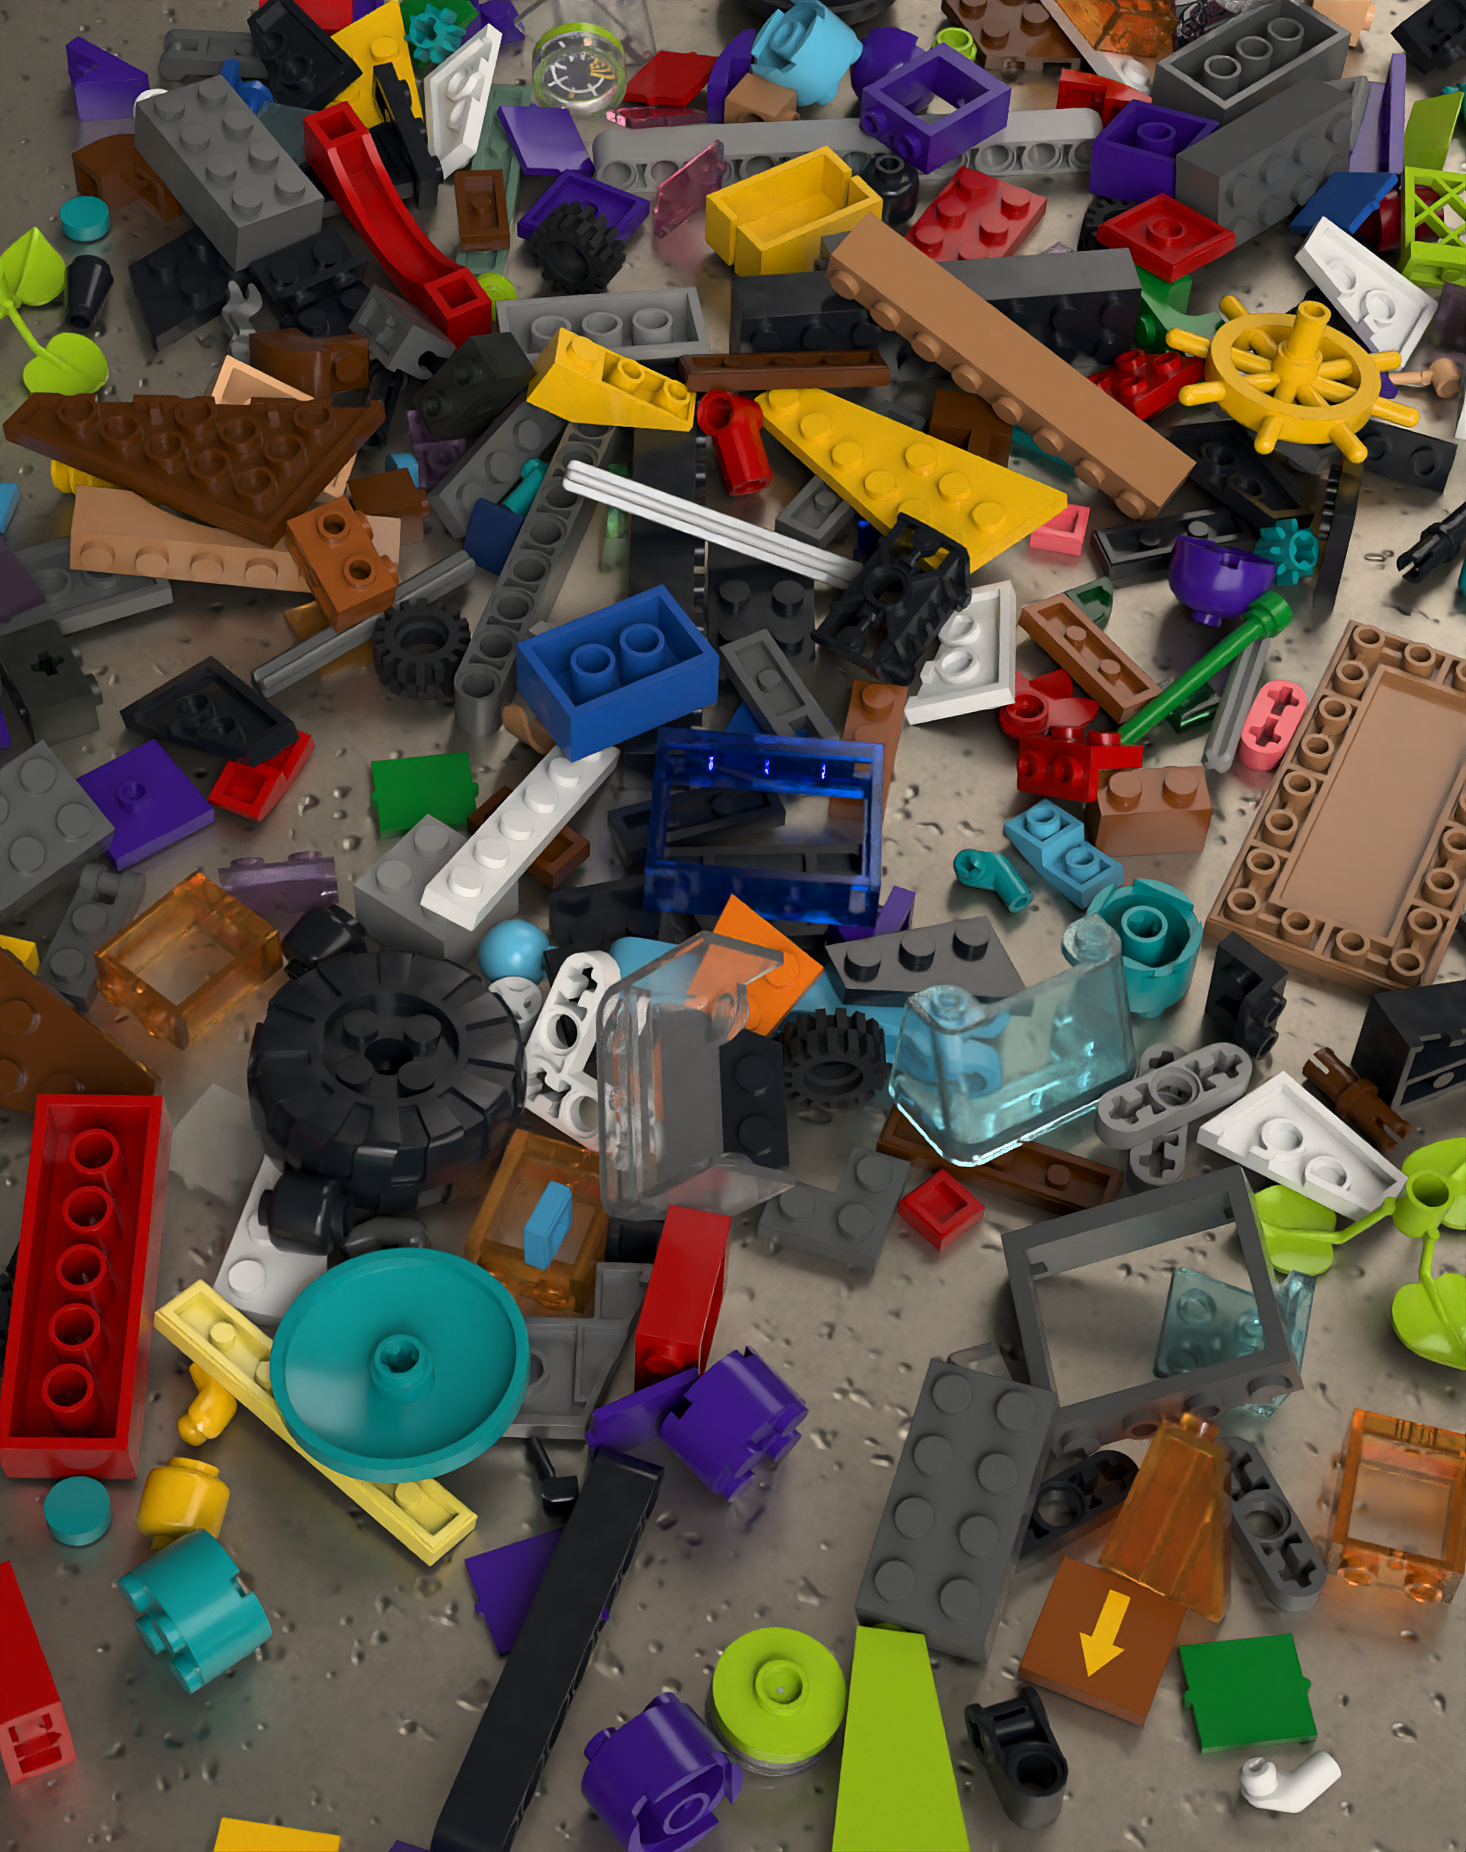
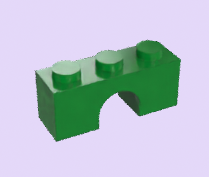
(1165, 307)

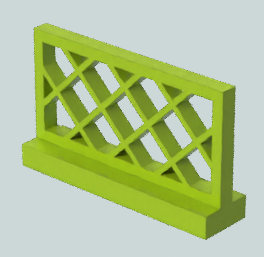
(1426, 262)

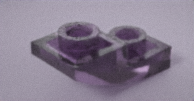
(433, 457)

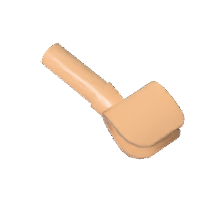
(1441, 373)

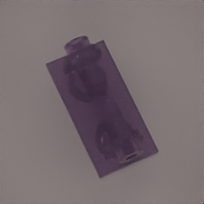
(300, 878)

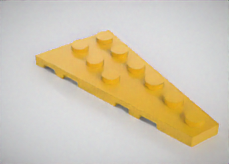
(897, 469)

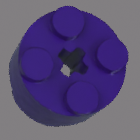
(735, 1421)
(659, 1778)

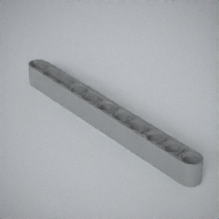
(1030, 144)

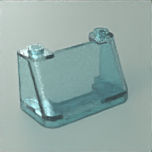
(1022, 1066)

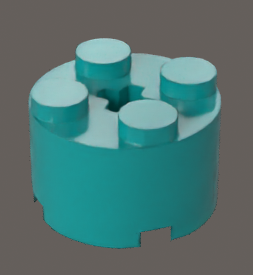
(1157, 941)
(195, 1609)

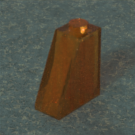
(1179, 1518)

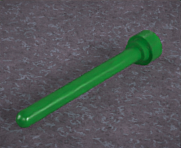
(1265, 618)

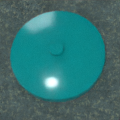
(400, 1365)

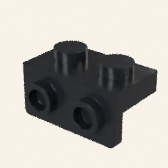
(1434, 34)

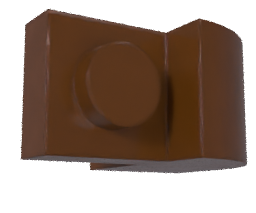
(120, 175)
(312, 364)
(971, 425)

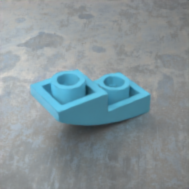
(1059, 853)

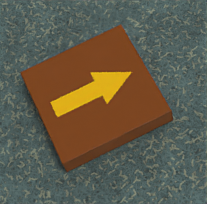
(1102, 1641)

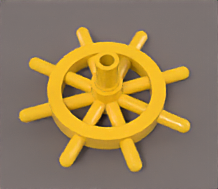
(1297, 373)

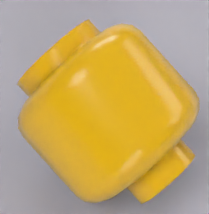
(180, 1500)

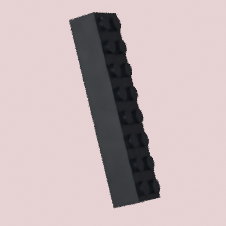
(1068, 301)

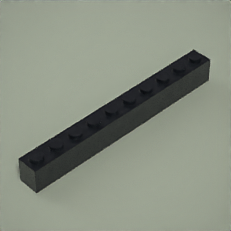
(666, 557)

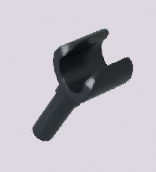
(558, 1493)

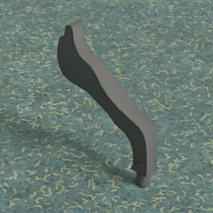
(237, 318)

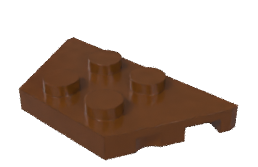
(1013, 34)

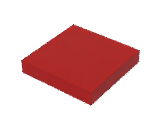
(1166, 237)

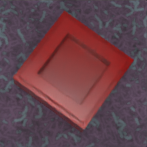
(941, 1209)

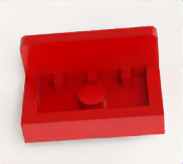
(1069, 763)

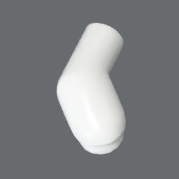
(1286, 1791)

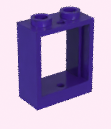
(975, 93)

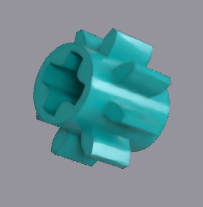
(423, 30)
(1291, 549)

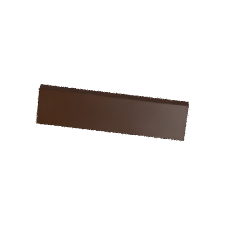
(783, 370)
(1024, 1174)

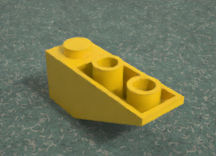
(605, 388)

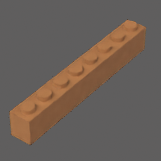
(1008, 369)

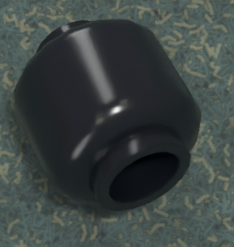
(896, 184)
(319, 936)
(307, 1213)

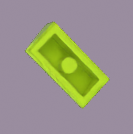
(1431, 131)

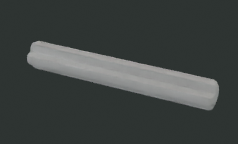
(1234, 706)

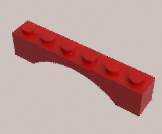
(353, 173)

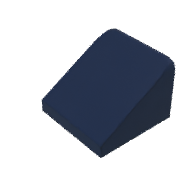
(491, 535)

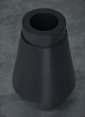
(86, 291)

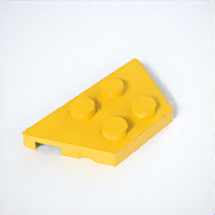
(372, 42)

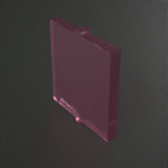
(656, 116)
(687, 189)

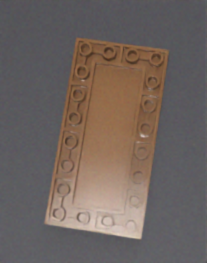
(1364, 823)

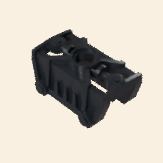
(912, 618)

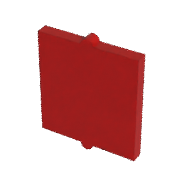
(670, 79)

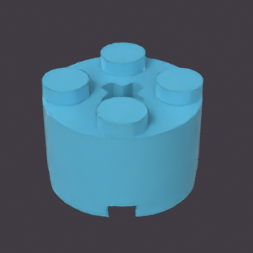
(806, 51)

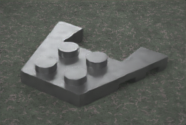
(579, 1355)

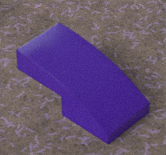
(727, 72)

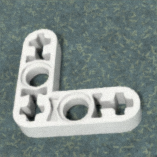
(564, 1063)

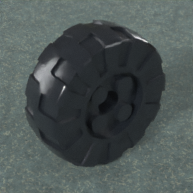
(388, 1078)

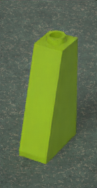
(895, 1754)

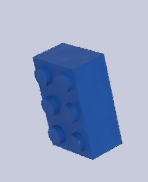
(617, 673)

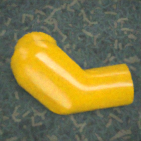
(209, 1410)

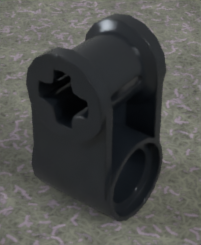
(1017, 1745)

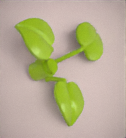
(35, 275)
(1425, 1314)

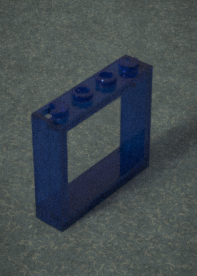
(775, 766)

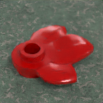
(1045, 703)

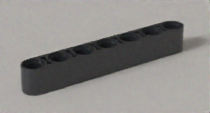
(549, 1657)

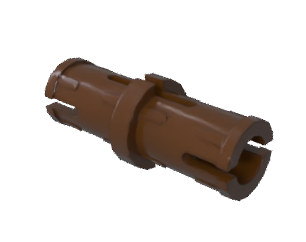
(1356, 1100)

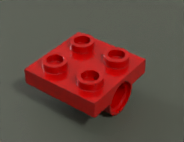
(1148, 381)

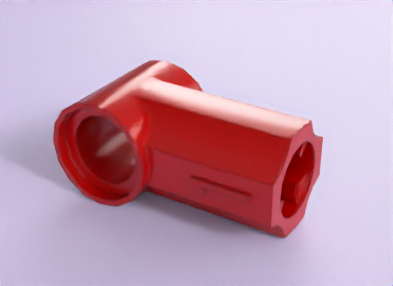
(736, 440)

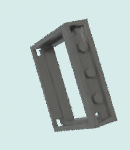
(1128, 1227)

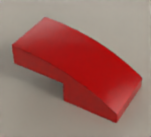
(1095, 92)
(259, 789)

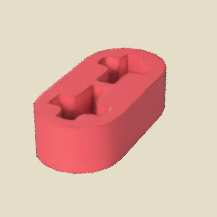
(1262, 721)

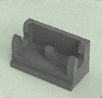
(399, 333)

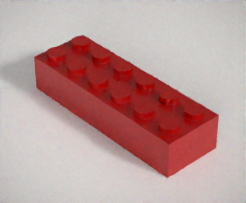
(85, 1287)

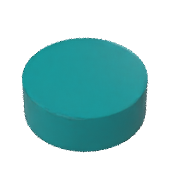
(84, 218)
(77, 1510)

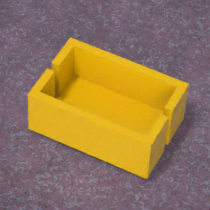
(779, 215)

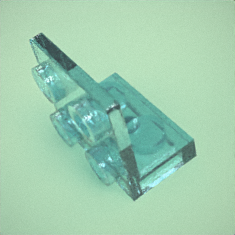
(1219, 1322)

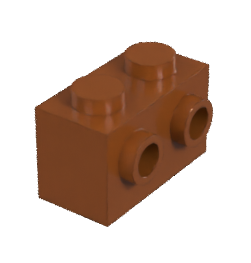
(341, 563)
(1149, 811)

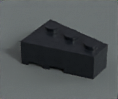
(1414, 1043)

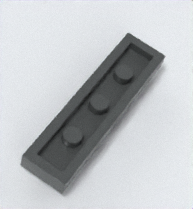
(494, 462)
(818, 510)

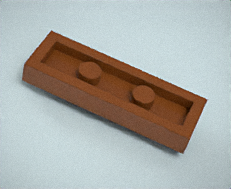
(1089, 656)
(872, 717)

